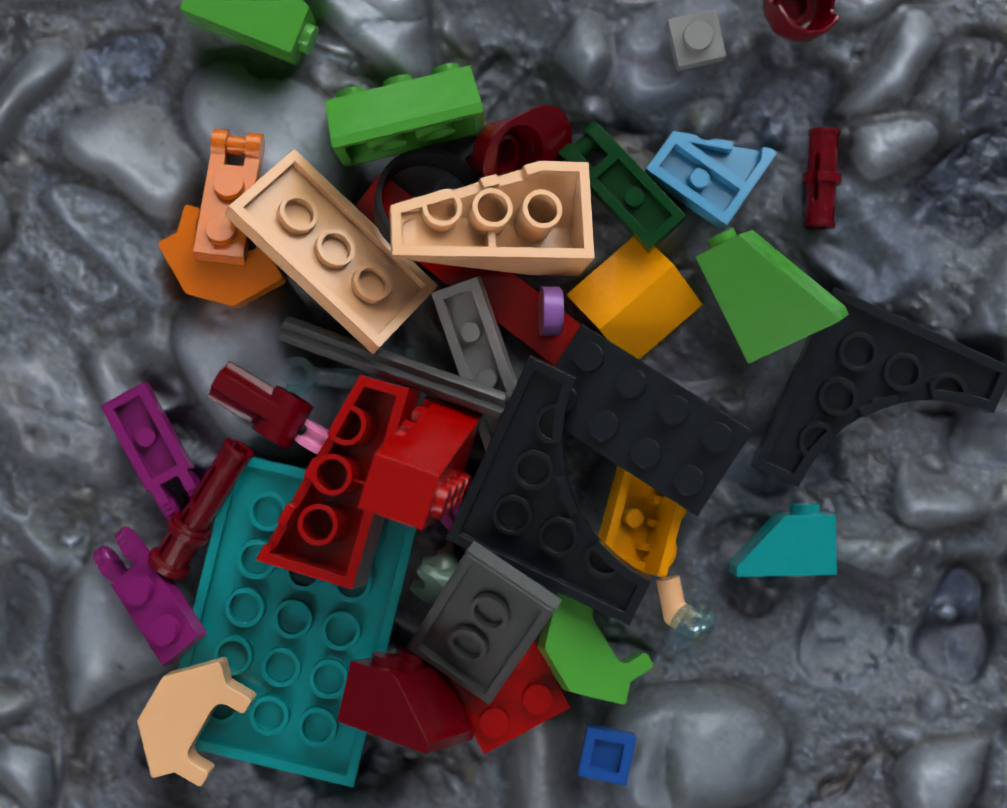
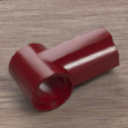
(270, 409)

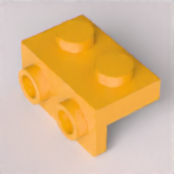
(641, 524)

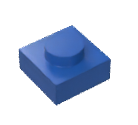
(606, 754)

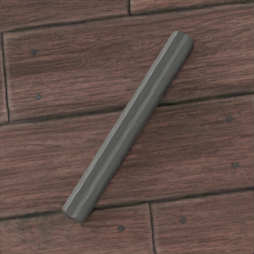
(395, 367)

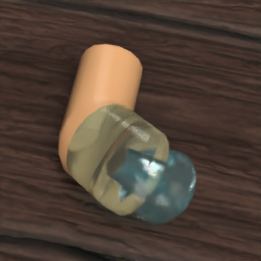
(681, 616)

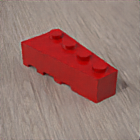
(423, 465)
(322, 527)

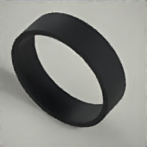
(412, 158)

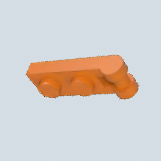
(216, 235)

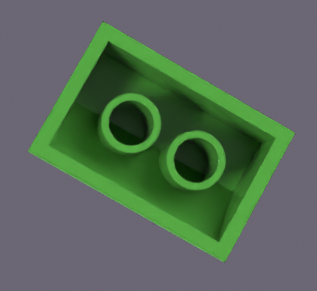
(404, 115)

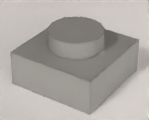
(696, 40)

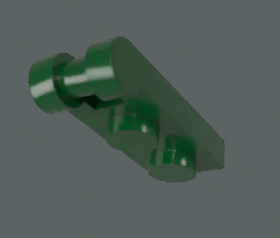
(625, 188)

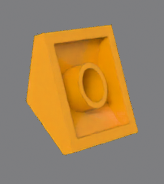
(635, 298)

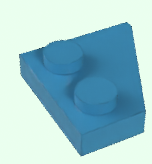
(708, 174)

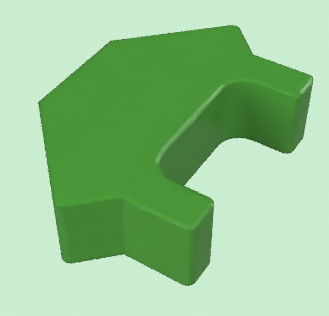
(583, 657)

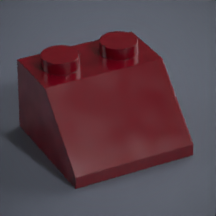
(404, 702)

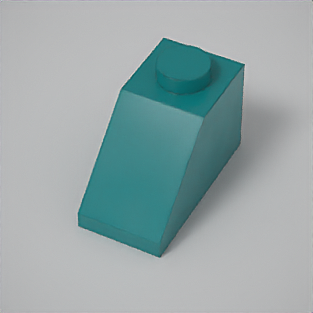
(790, 545)

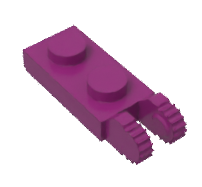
(151, 445)
(150, 598)

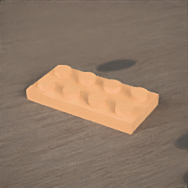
(330, 250)

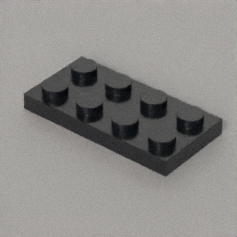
(648, 422)

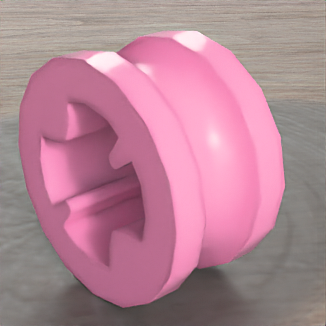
(313, 437)

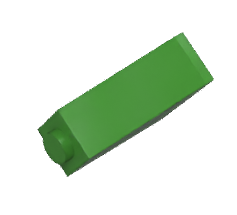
(270, 26)
(765, 294)

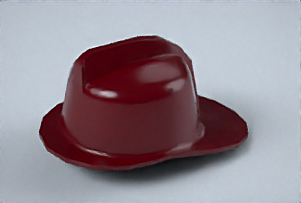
(518, 141)

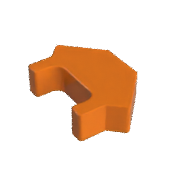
(215, 281)

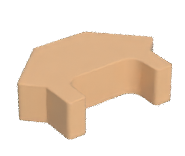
(180, 713)

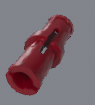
(821, 178)

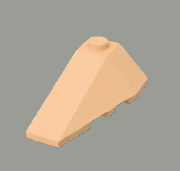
(504, 223)

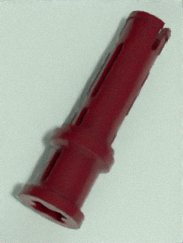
(191, 527)

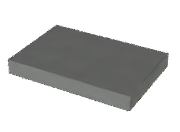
(483, 622)

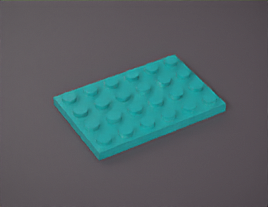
(288, 634)

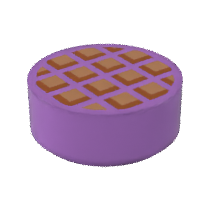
(550, 311)

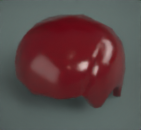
(800, 18)

